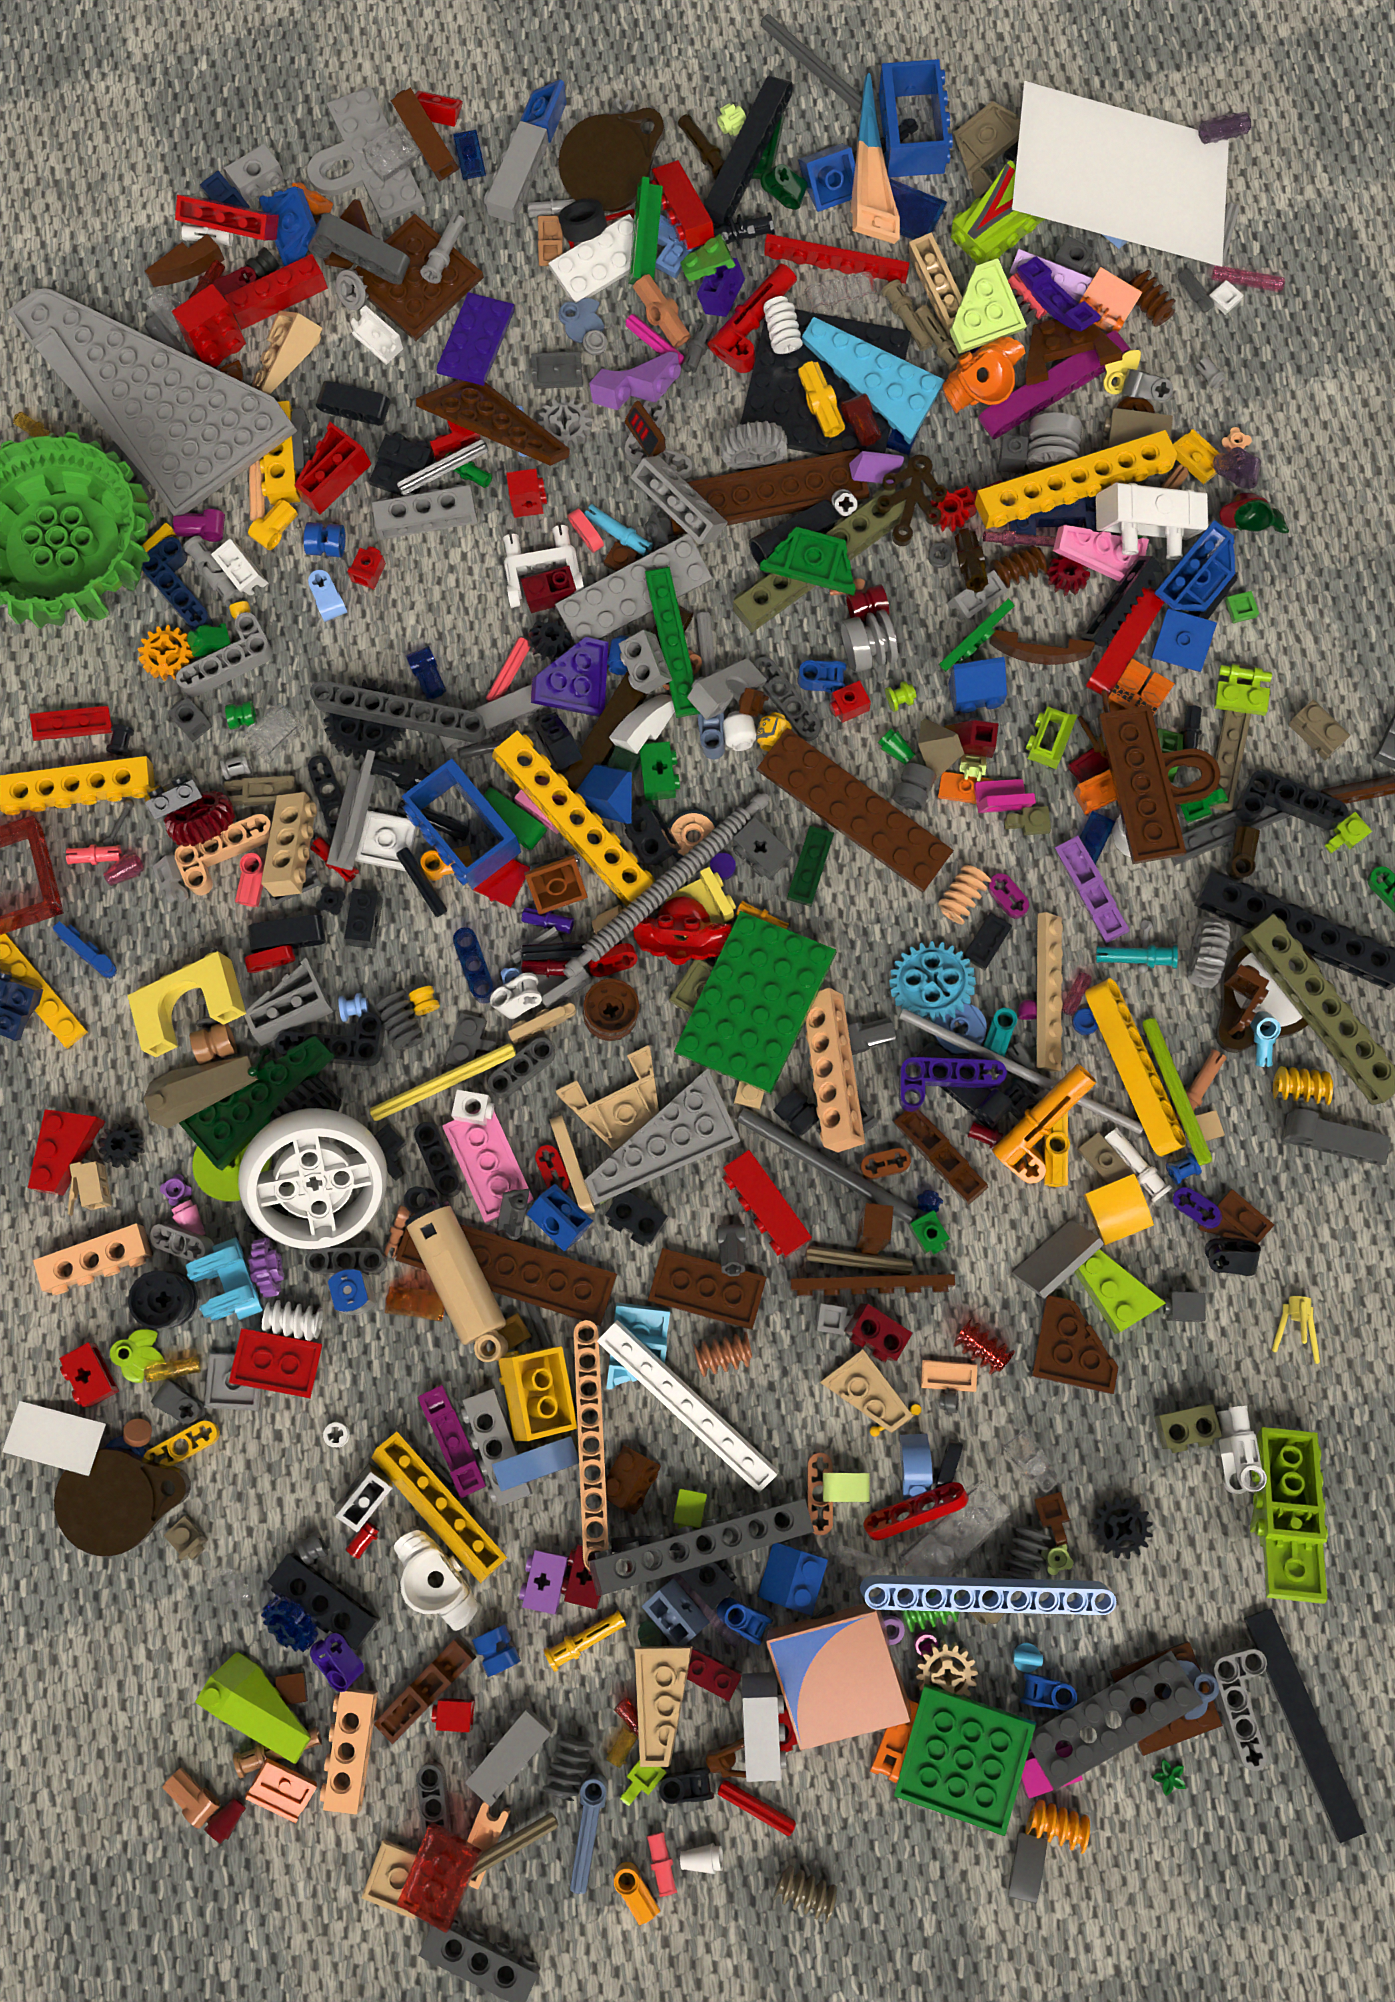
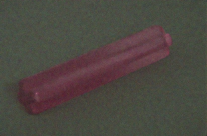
(1248, 278)

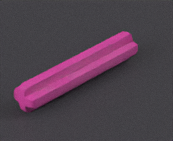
(650, 337)

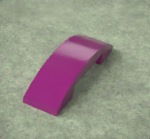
(452, 1441)

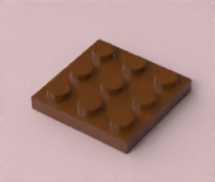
(1181, 1728)

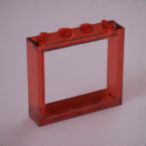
(31, 829)

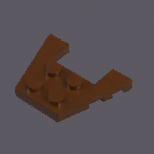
(1055, 341)

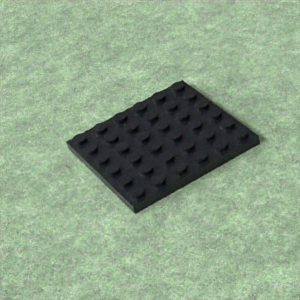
(780, 397)

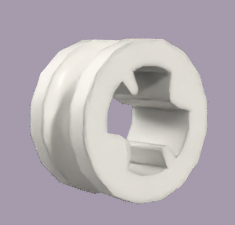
(330, 1429)

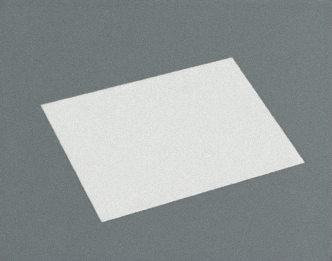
(1120, 174)

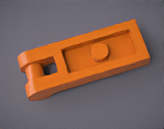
(894, 1743)

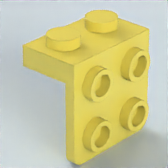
(709, 893)

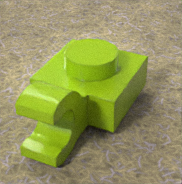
(1349, 832)
(642, 1779)

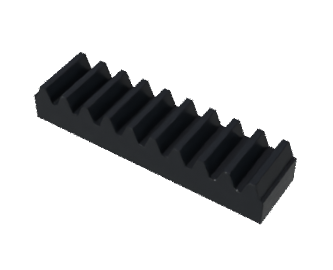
(1121, 599)

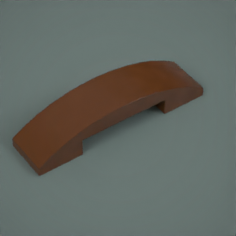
(1008, 644)

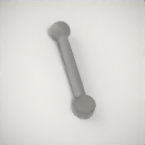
(1146, 926)

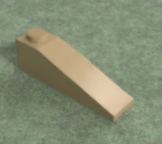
(291, 341)

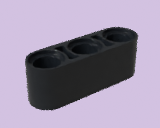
(353, 403)
(294, 932)
(429, 1150)

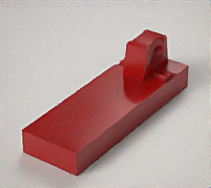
(70, 723)

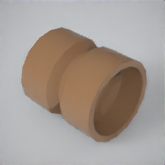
(215, 1042)

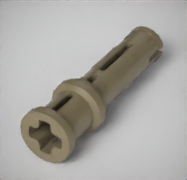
(902, 306)
(945, 347)

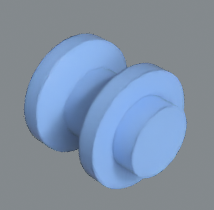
(356, 1006)

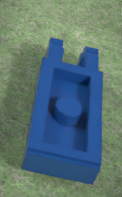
(87, 950)

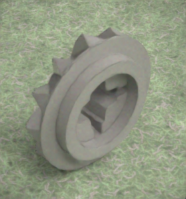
(344, 289)

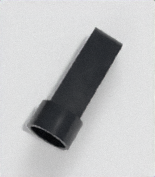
(817, 518)

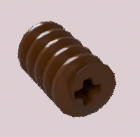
(1151, 300)
(1020, 565)

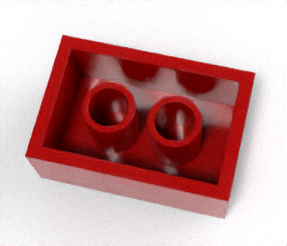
(209, 327)

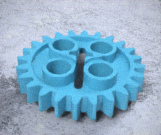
(949, 967)

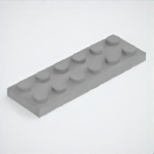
(625, 594)

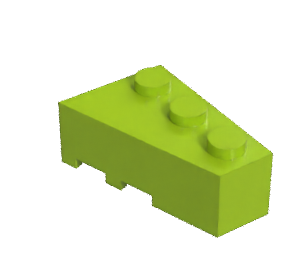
(1116, 1292)

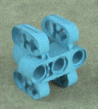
(231, 1267)

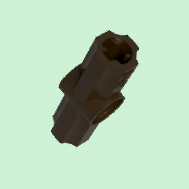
(971, 560)

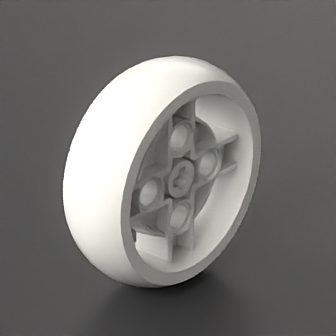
(322, 1228)

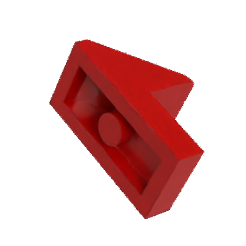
(456, 440)

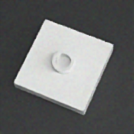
(382, 838)

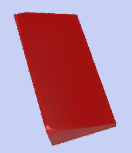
(440, 108)

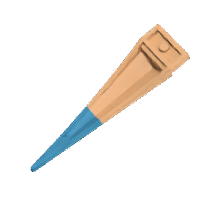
(872, 196)

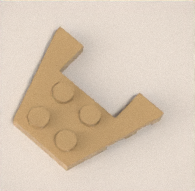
(622, 1112)

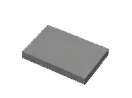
(1058, 1258)

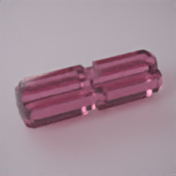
(1074, 998)

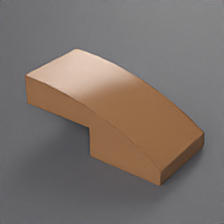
(550, 239)

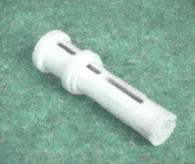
(1146, 1175)

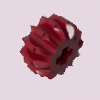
(1064, 581)

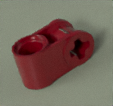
(234, 280)

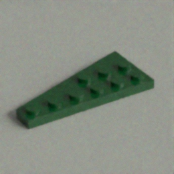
(235, 1120)

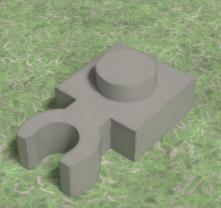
(832, 1319)

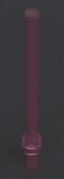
(1009, 538)

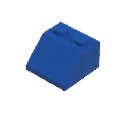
(829, 176)
(978, 685)
(792, 1578)

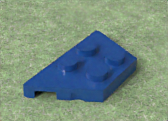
(294, 223)

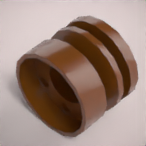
(618, 997)

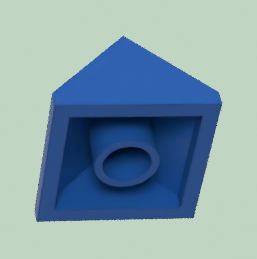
(546, 107)
(608, 793)

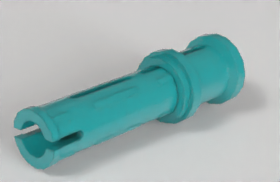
(1150, 955)

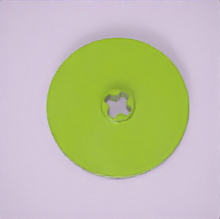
(217, 1183)

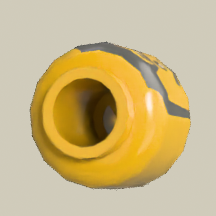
(771, 729)

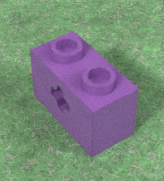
(555, 1568)

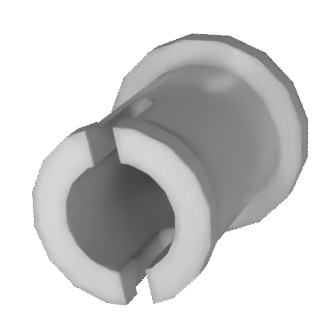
(1211, 373)

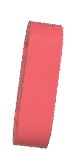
(585, 530)

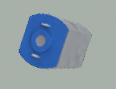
(352, 1292)

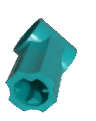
(998, 1036)

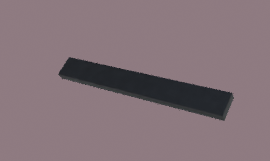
(1305, 1726)

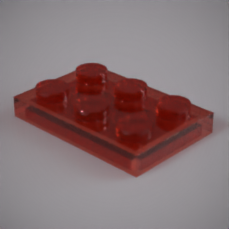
(439, 1877)

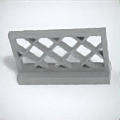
(352, 815)

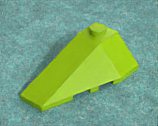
(249, 1702)

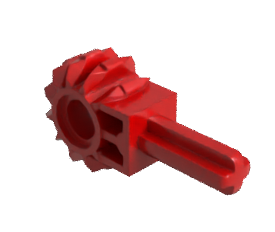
(963, 505)

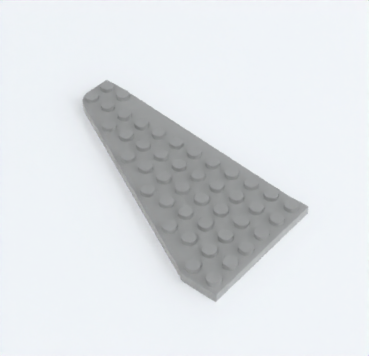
(164, 409)

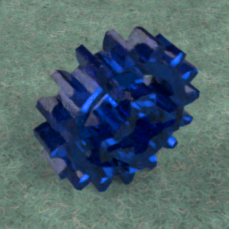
(289, 1624)

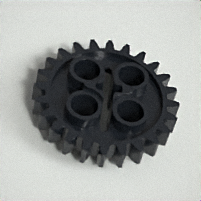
(349, 741)

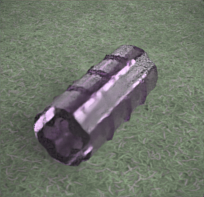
(1224, 127)

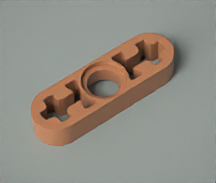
(828, 1515)

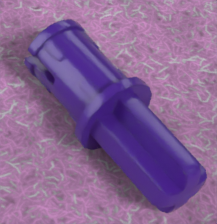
(547, 920)

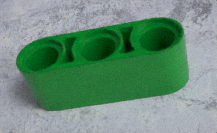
(524, 826)

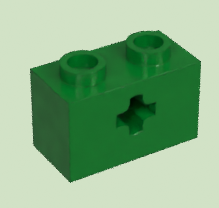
(662, 785)

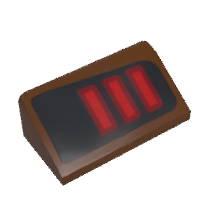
(645, 430)

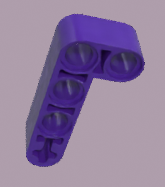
(952, 1078)

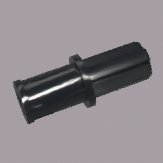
(1191, 727)

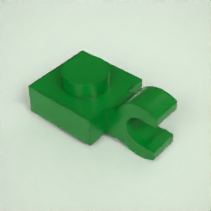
(1200, 809)

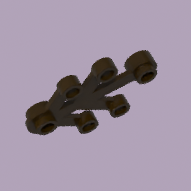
(912, 495)

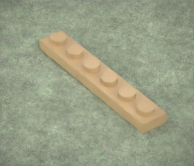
(1049, 991)

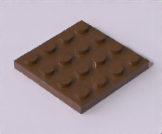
(416, 302)

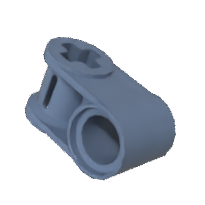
(710, 731)

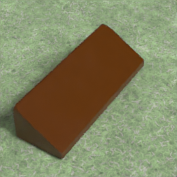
(1362, 790)

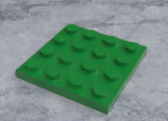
(965, 1759)

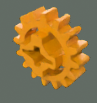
(158, 648)

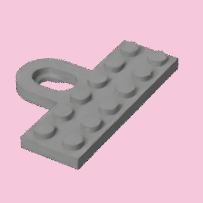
(358, 122)

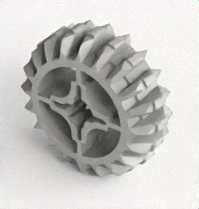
(753, 445)
(1208, 952)

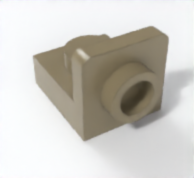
(186, 1539)

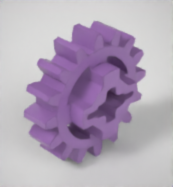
(266, 1267)

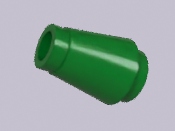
(896, 746)

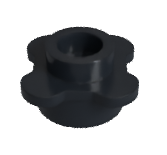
(334, 907)

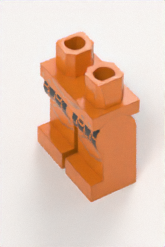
(1126, 691)

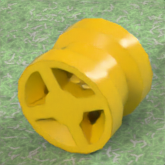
(423, 1000)

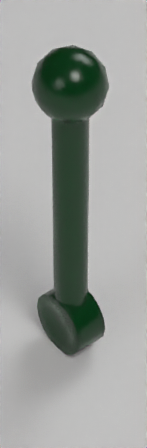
(253, 1070)

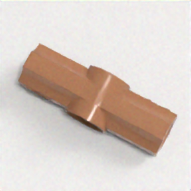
(661, 311)

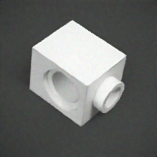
(464, 1099)

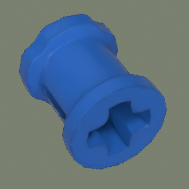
(1183, 1168)

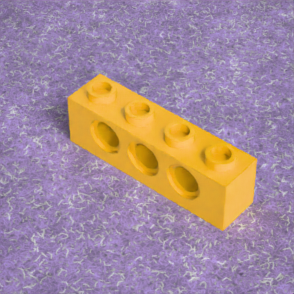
(272, 465)

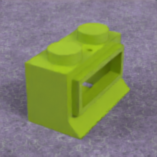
(1052, 757)

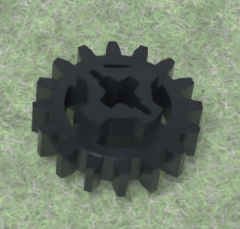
(1129, 1516)

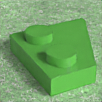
(707, 258)

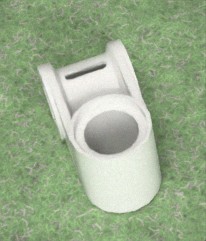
(516, 998)

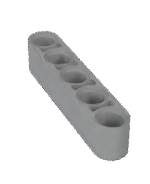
(500, 716)

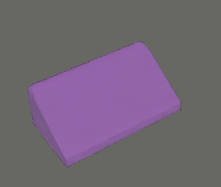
(873, 466)

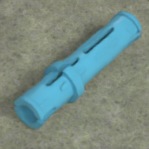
(626, 535)

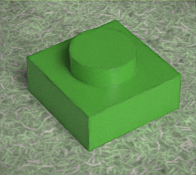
(1242, 607)

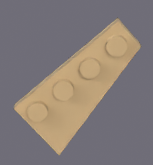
(660, 1692)

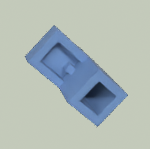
(915, 1465)

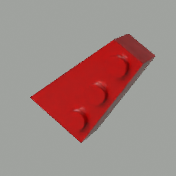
(331, 470)
(61, 1142)

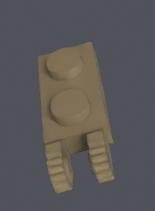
(260, 789)

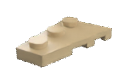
(868, 1391)

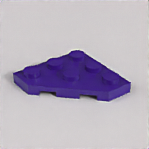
(575, 679)

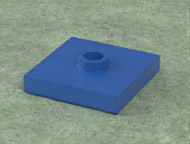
(1184, 640)

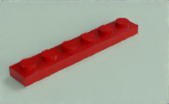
(835, 258)

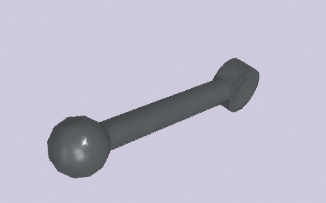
(128, 804)

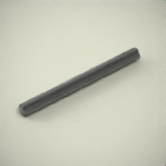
(812, 62)

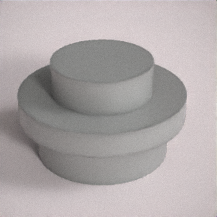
(594, 342)

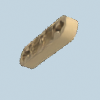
(571, 1164)

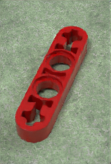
(914, 1507)

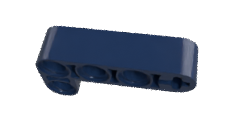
(178, 592)

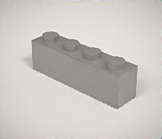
(516, 171)

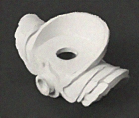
(421, 1557)

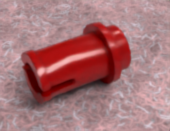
(362, 1540)

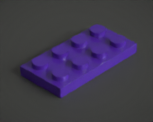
(475, 339)

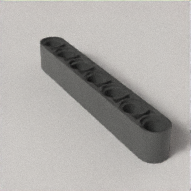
(389, 703)

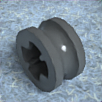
(937, 563)

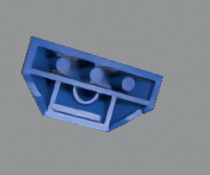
(1201, 571)

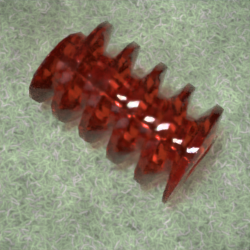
(982, 1347)

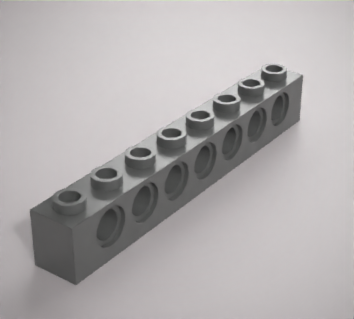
(608, 1580)

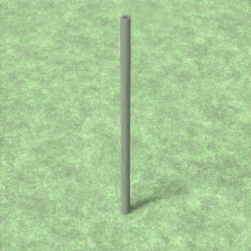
(1016, 1068)

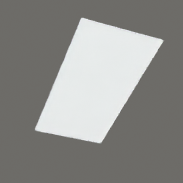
(54, 1438)

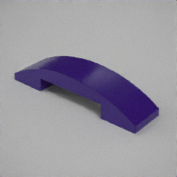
(1055, 299)

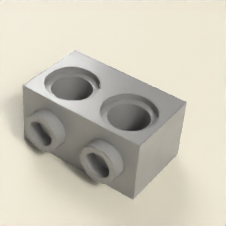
(649, 659)

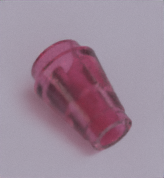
(124, 869)

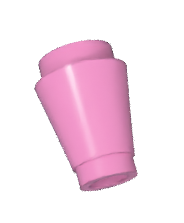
(188, 1217)

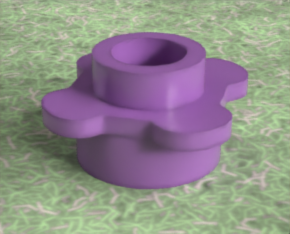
(168, 1189)

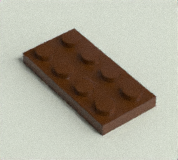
(704, 1290)

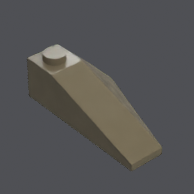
(194, 1088)

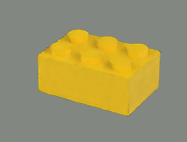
(538, 1393)

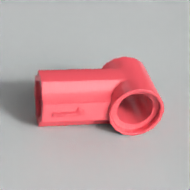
(250, 884)

